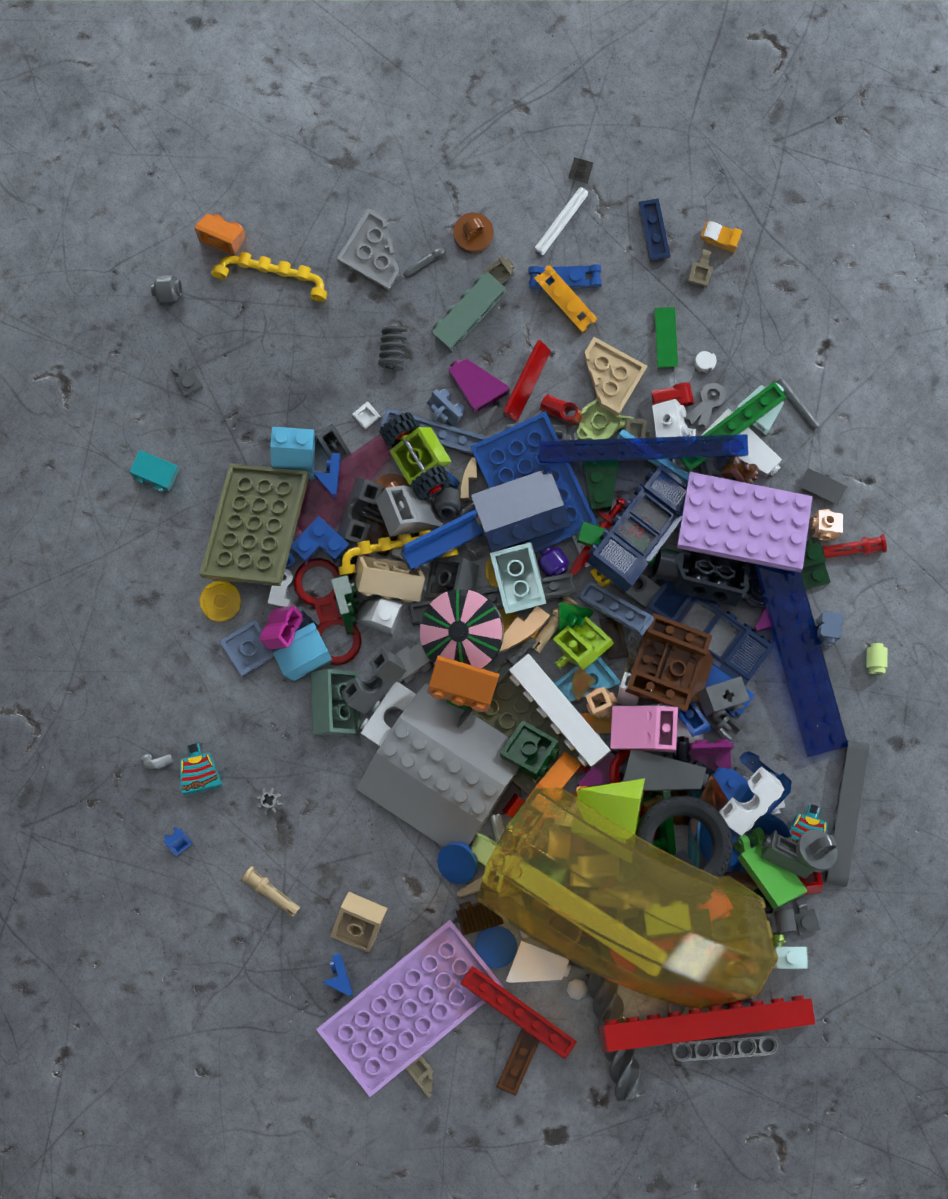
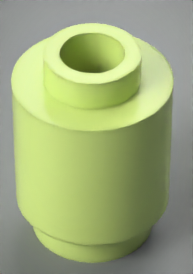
(876, 658)

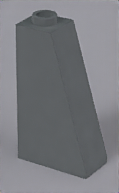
(664, 773)

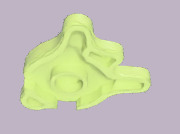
(599, 423)

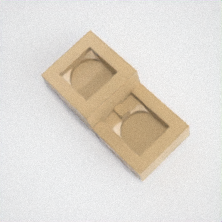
(470, 475)

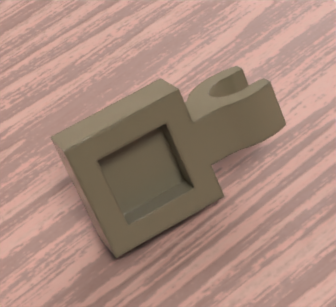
(701, 271)

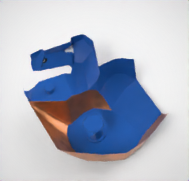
(719, 791)

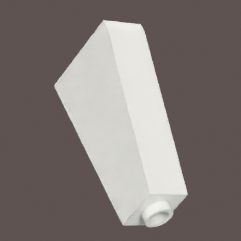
(758, 451)

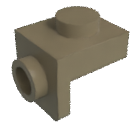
(501, 269)

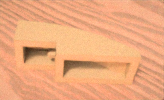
(522, 630)

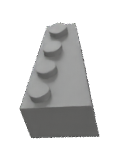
(414, 661)

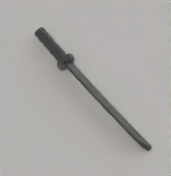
(511, 661)

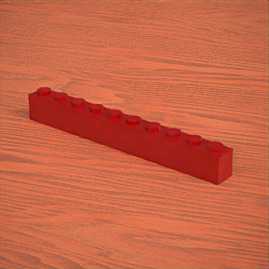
(706, 1025)

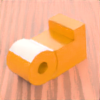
(721, 236)

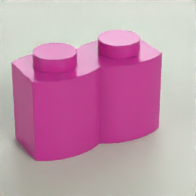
(281, 627)

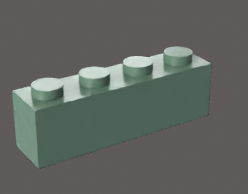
(469, 311)

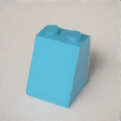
(293, 449)

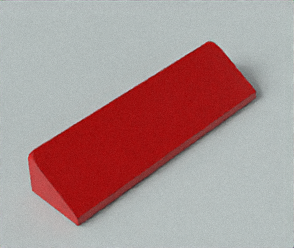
(526, 381)

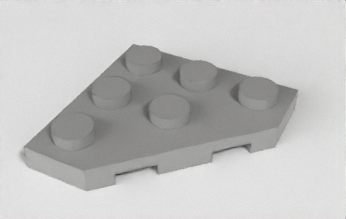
(371, 251)

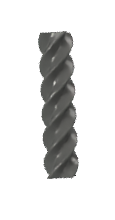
(623, 1067)

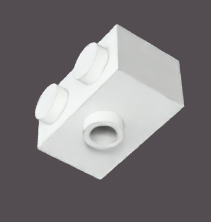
(670, 419)

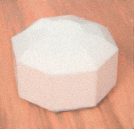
(576, 989)

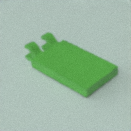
(775, 882)

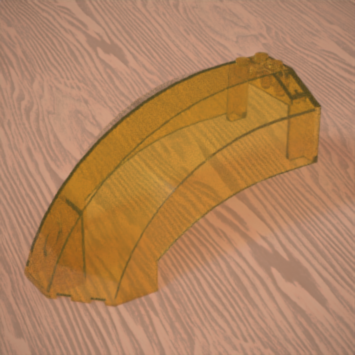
(626, 906)

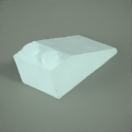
(518, 578)

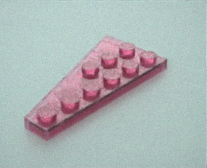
(361, 463)

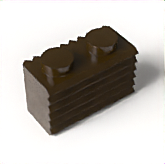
(476, 917)

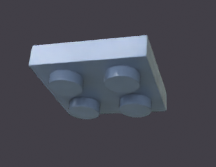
(246, 648)

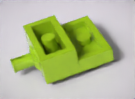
(581, 644)

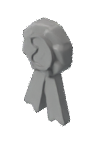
(712, 397)

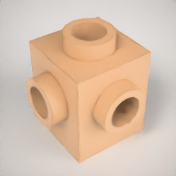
(826, 525)
(596, 699)

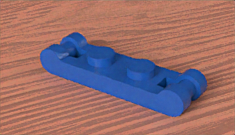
(572, 275)

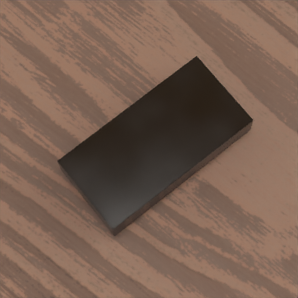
(615, 631)

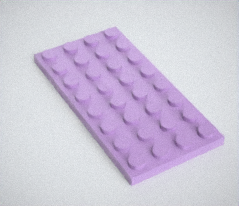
(405, 1009)

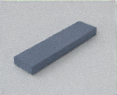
(616, 608)

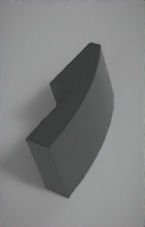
(823, 487)

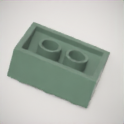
(329, 708)

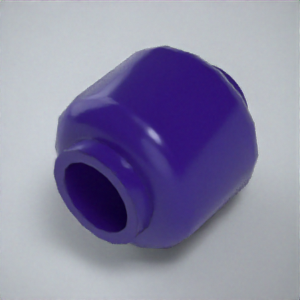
(553, 561)

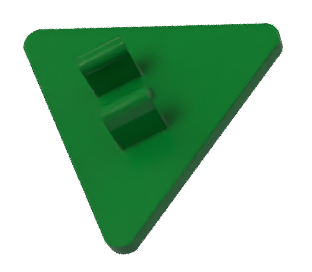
(571, 615)

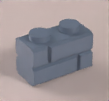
(829, 628)

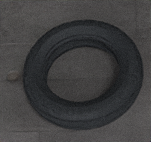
(703, 813)

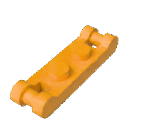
(565, 298)

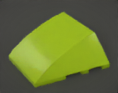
(616, 801)

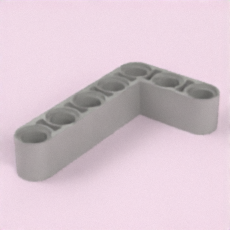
(713, 1046)

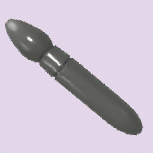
(437, 253)

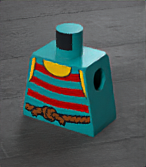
(198, 771)
(807, 822)

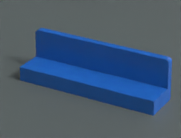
(441, 540)

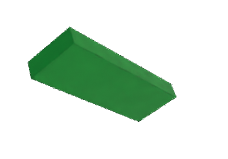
(666, 337)

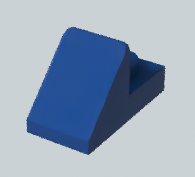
(330, 480)
(341, 982)

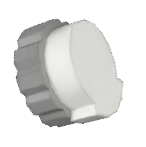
(704, 362)

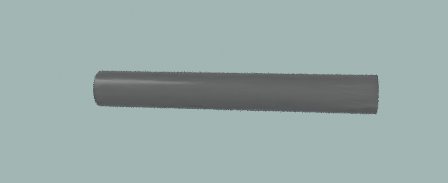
(798, 404)

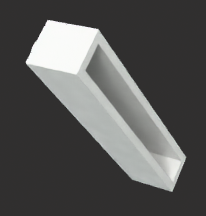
(560, 711)

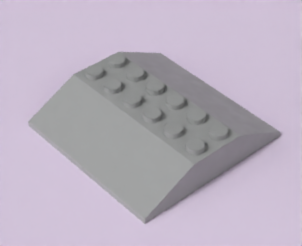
(437, 773)

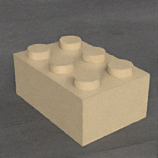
(388, 579)

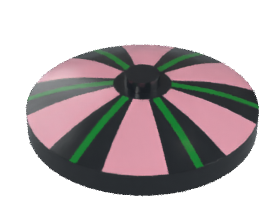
(462, 628)

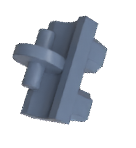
(444, 409)

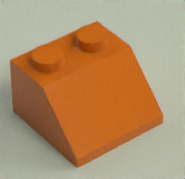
(220, 233)

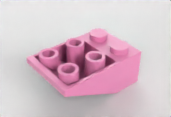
(644, 728)

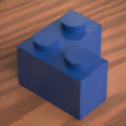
(319, 536)

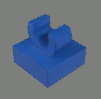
(177, 842)

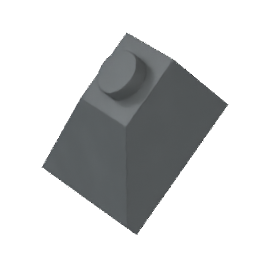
(449, 575)

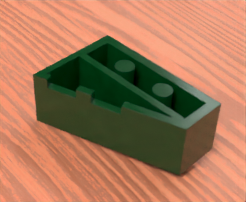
(600, 484)

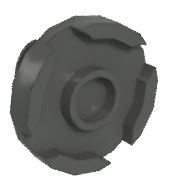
(817, 850)

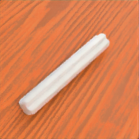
(561, 221)

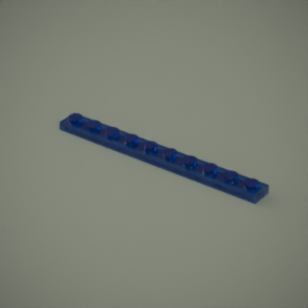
(643, 448)

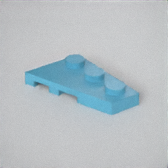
(597, 670)

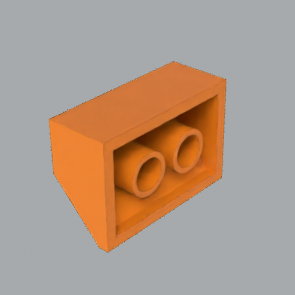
(462, 684)

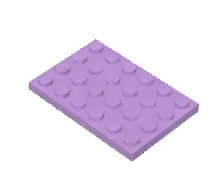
(745, 522)

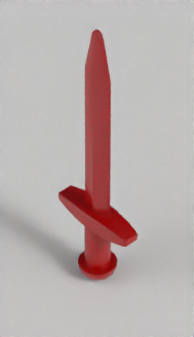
(606, 523)

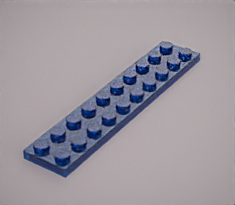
(802, 660)

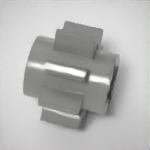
(263, 799)

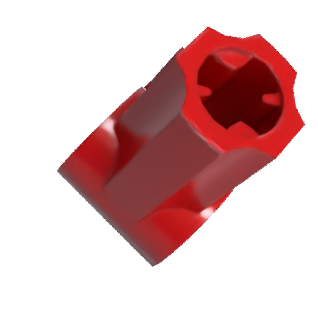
(681, 392)
(560, 409)

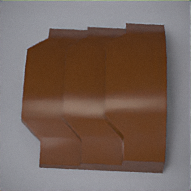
(671, 664)

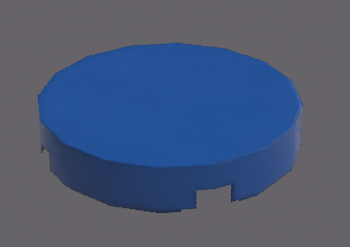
(457, 863)
(496, 946)

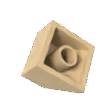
(358, 922)

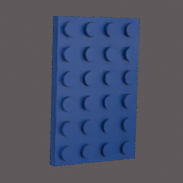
(516, 455)

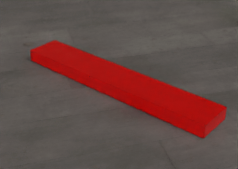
(518, 1012)

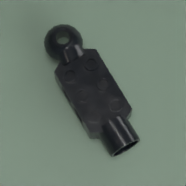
(709, 577)

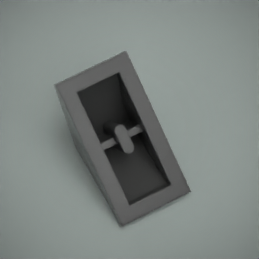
(331, 442)

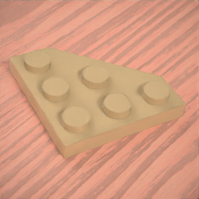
(612, 374)

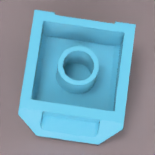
(304, 654)

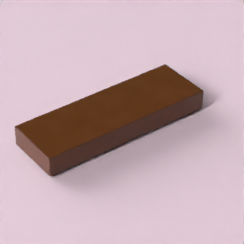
(518, 1063)

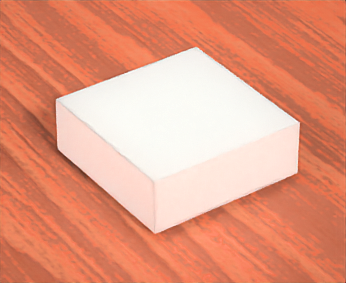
(366, 416)

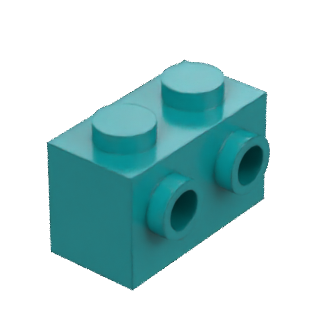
(153, 471)

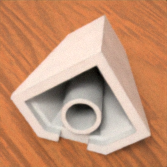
(380, 613)

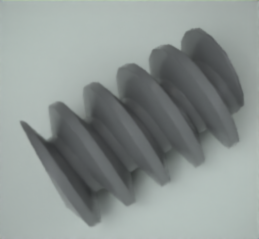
(391, 348)

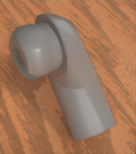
(157, 763)

